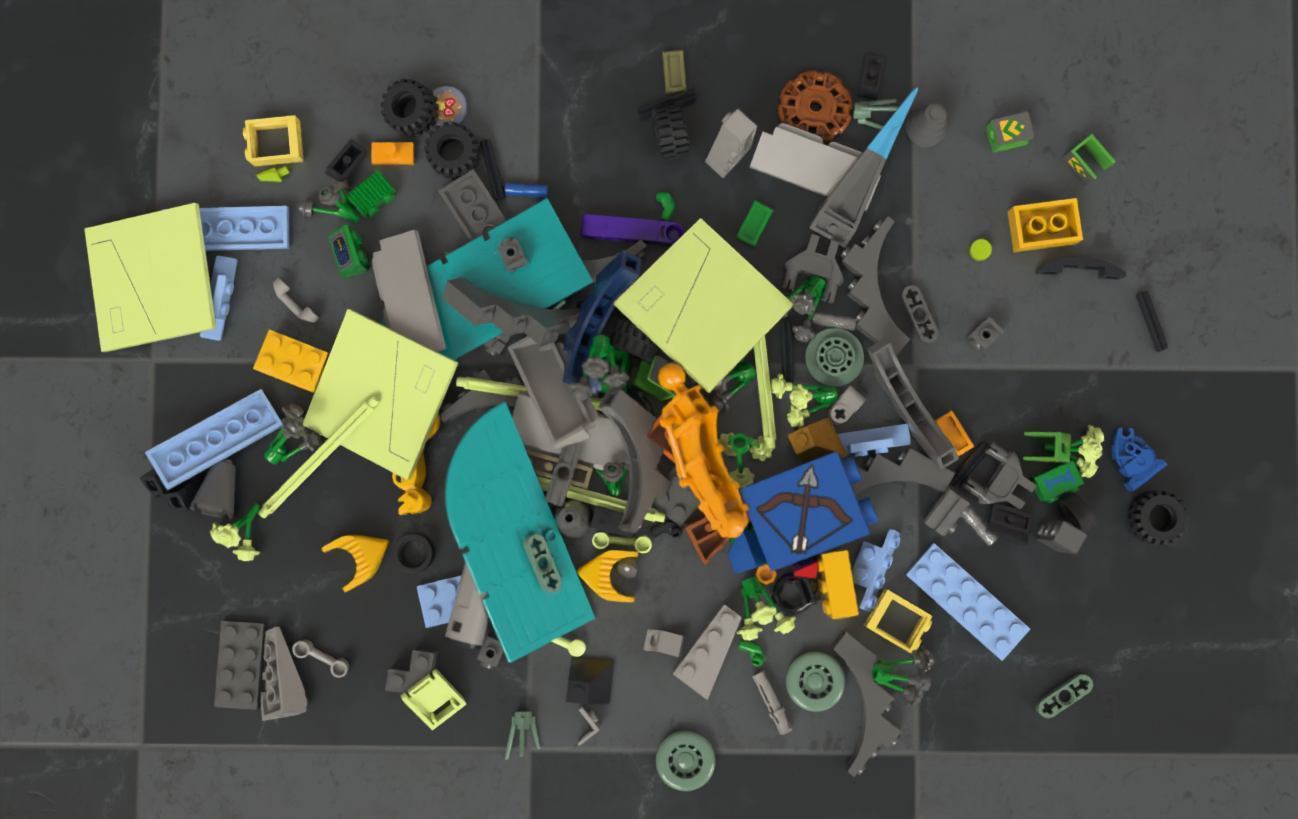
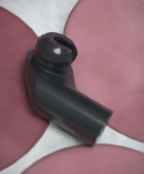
(667, 527)

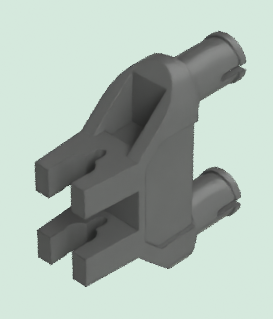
(816, 264)
(1002, 481)

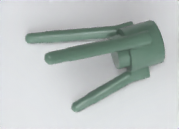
(863, 110)
(523, 720)

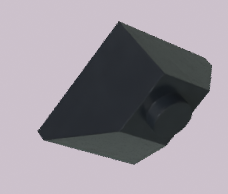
(589, 681)

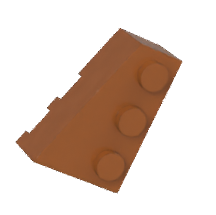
(704, 538)

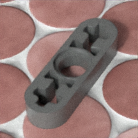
(919, 331)

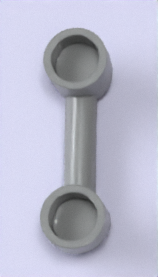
(281, 289)
(304, 647)

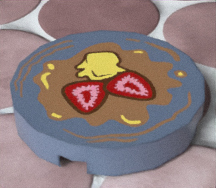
(451, 105)

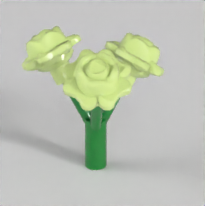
(1090, 450)
(229, 535)

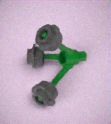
(329, 195)
(613, 477)

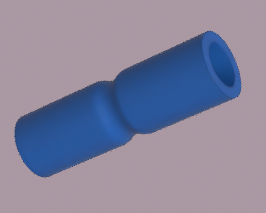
(522, 189)

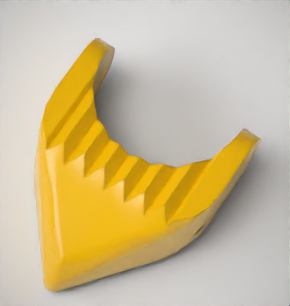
(367, 553)
(597, 574)

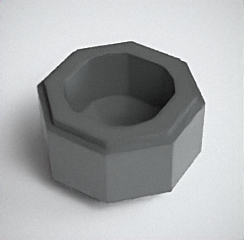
(627, 568)

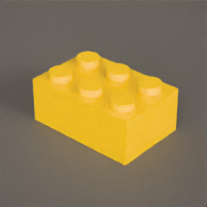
(1045, 225)
(291, 361)
(836, 584)

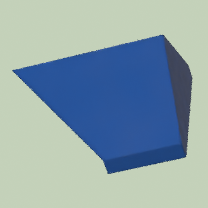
(746, 552)

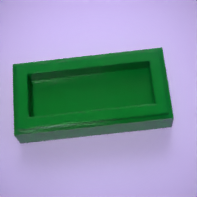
(754, 223)

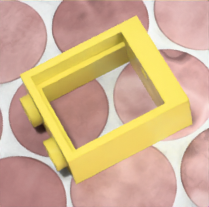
(295, 140)
(877, 612)

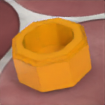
(764, 574)

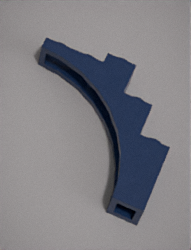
(596, 310)

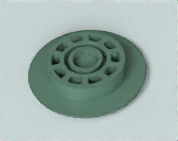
(834, 357)
(815, 681)
(685, 760)

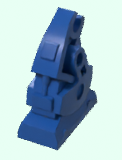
(1135, 461)

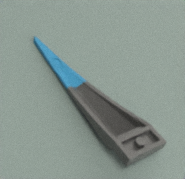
(846, 203)

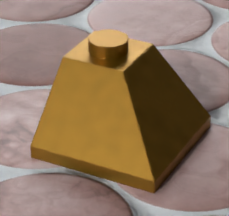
(816, 441)

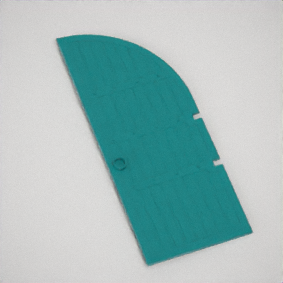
(550, 277)
(491, 509)

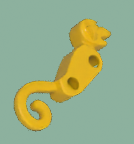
(415, 498)

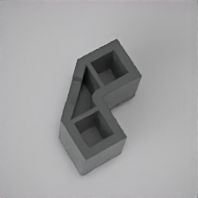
(402, 679)

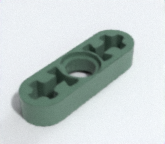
(542, 579)
(1074, 682)

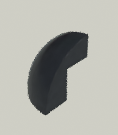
(177, 497)

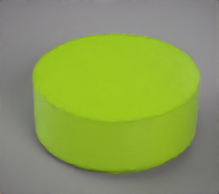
(980, 249)

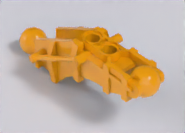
(698, 456)

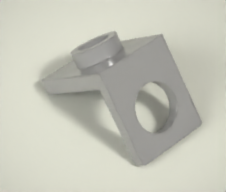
(664, 642)
(592, 719)

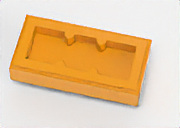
(954, 432)

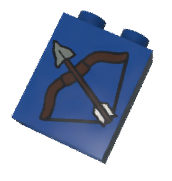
(808, 510)

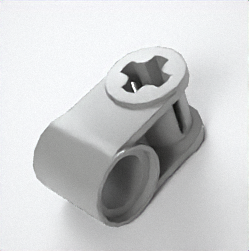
(848, 404)

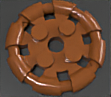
(819, 94)

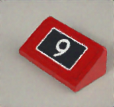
(806, 567)

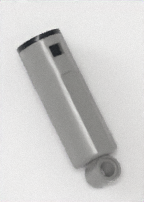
(468, 616)

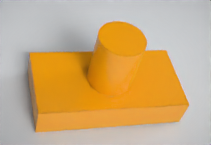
(393, 153)

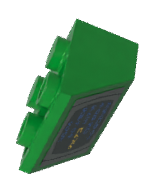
(347, 252)

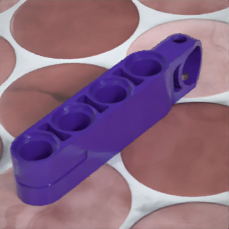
(630, 229)

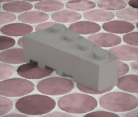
(731, 143)
(706, 655)

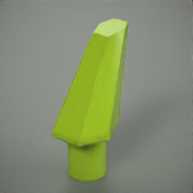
(273, 174)

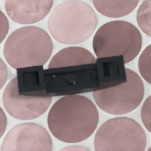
(1106, 269)

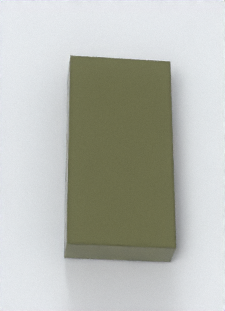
(674, 72)

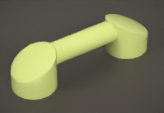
(602, 539)
(576, 647)

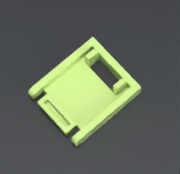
(429, 695)

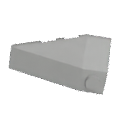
(283, 688)

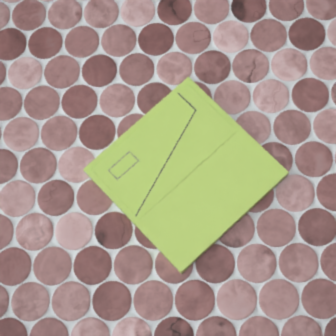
(150, 278)
(703, 305)
(397, 371)

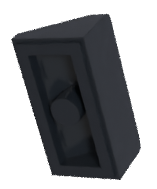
(346, 161)

